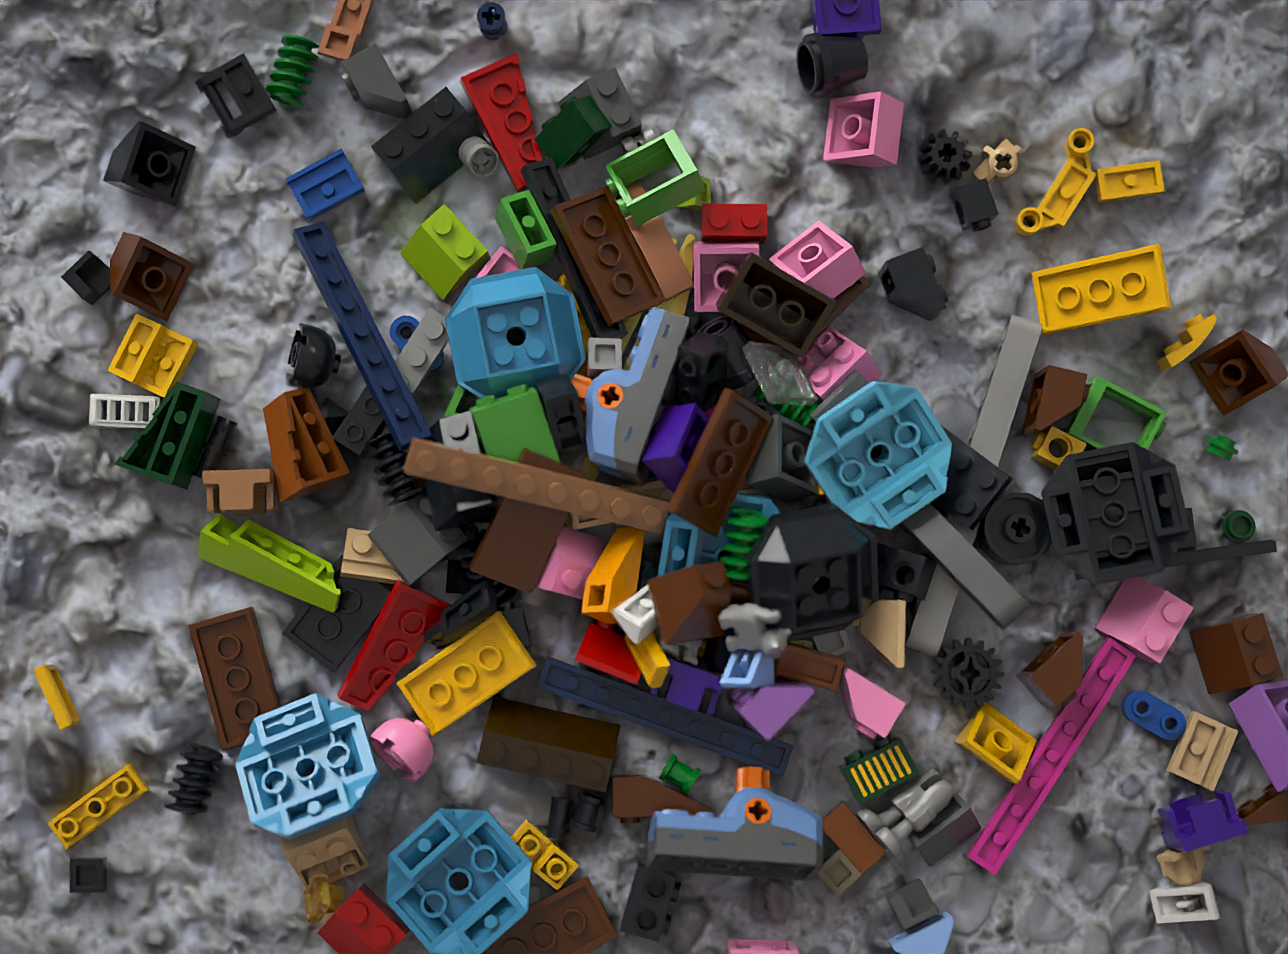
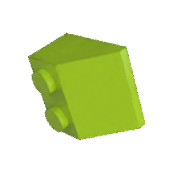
(445, 252)

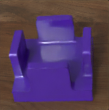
(846, 17)
(689, 685)
(1197, 823)

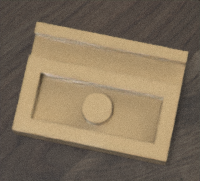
(364, 559)
(1202, 750)

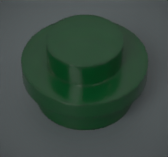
(1238, 526)

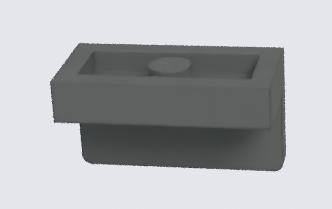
(947, 830)

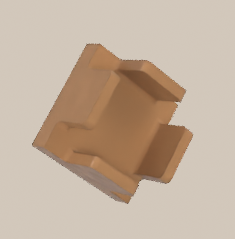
(241, 491)

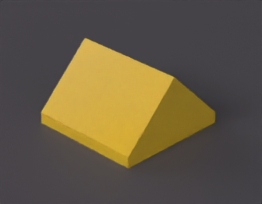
(997, 742)

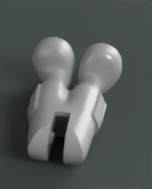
(915, 804)

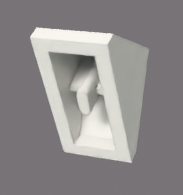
(1184, 903)

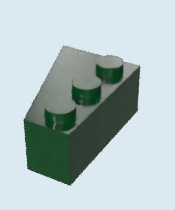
(174, 437)

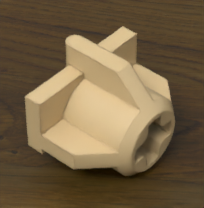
(999, 163)
(1183, 867)

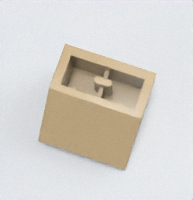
(327, 852)

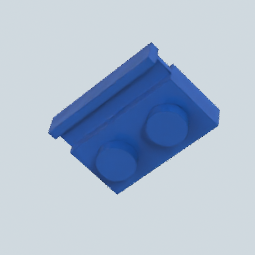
(325, 184)

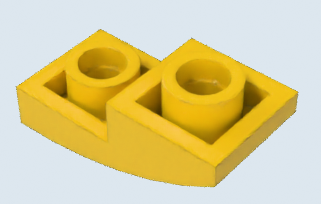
(1196, 332)
(547, 857)

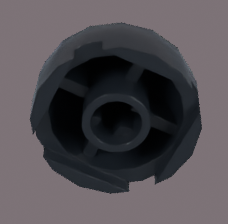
(312, 357)

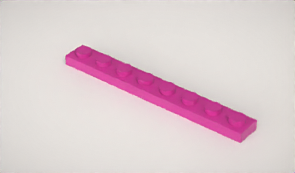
(1051, 756)

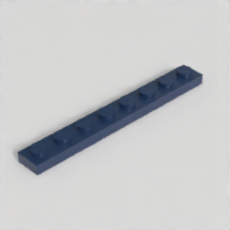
(361, 335)
(664, 716)

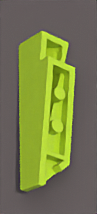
(269, 561)

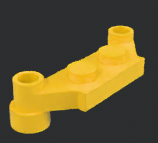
(1065, 190)

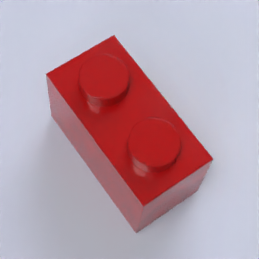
(734, 222)

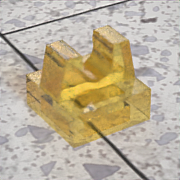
(321, 898)

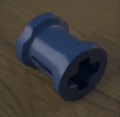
(484, 16)

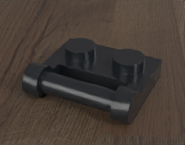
(245, 91)

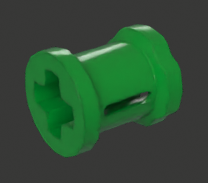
(679, 774)

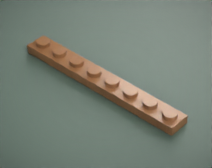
(536, 485)

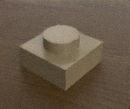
(838, 872)

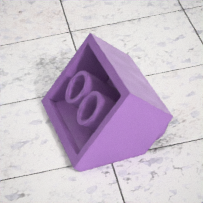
(770, 705)
(1264, 719)

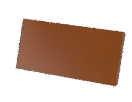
(810, 666)
(852, 837)

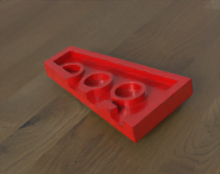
(503, 109)
(390, 643)

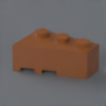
(301, 446)

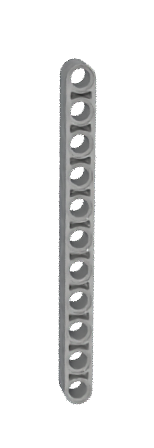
(987, 438)

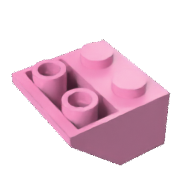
(833, 360)

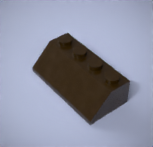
(548, 744)

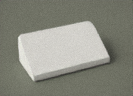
(637, 615)

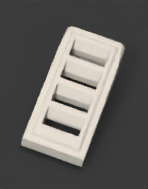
(97, 409)

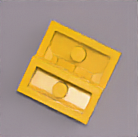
(152, 356)

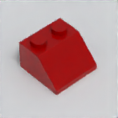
(608, 652)
(364, 925)

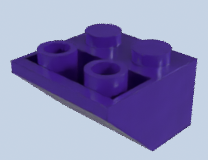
(675, 442)

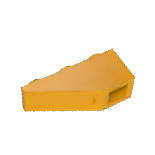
(614, 575)

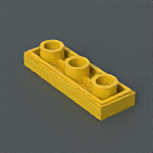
(112, 794)

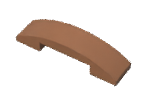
(346, 29)
(659, 251)

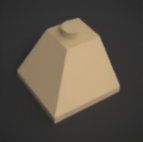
(884, 630)

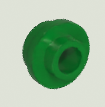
(1222, 446)

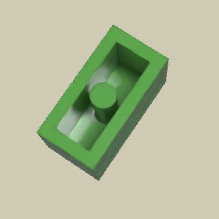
(525, 230)

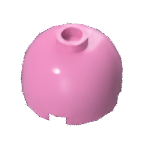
(404, 746)

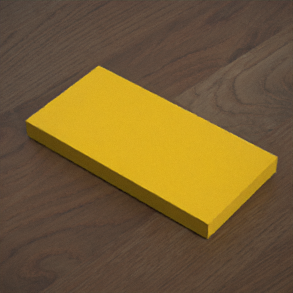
(1102, 289)
(466, 673)

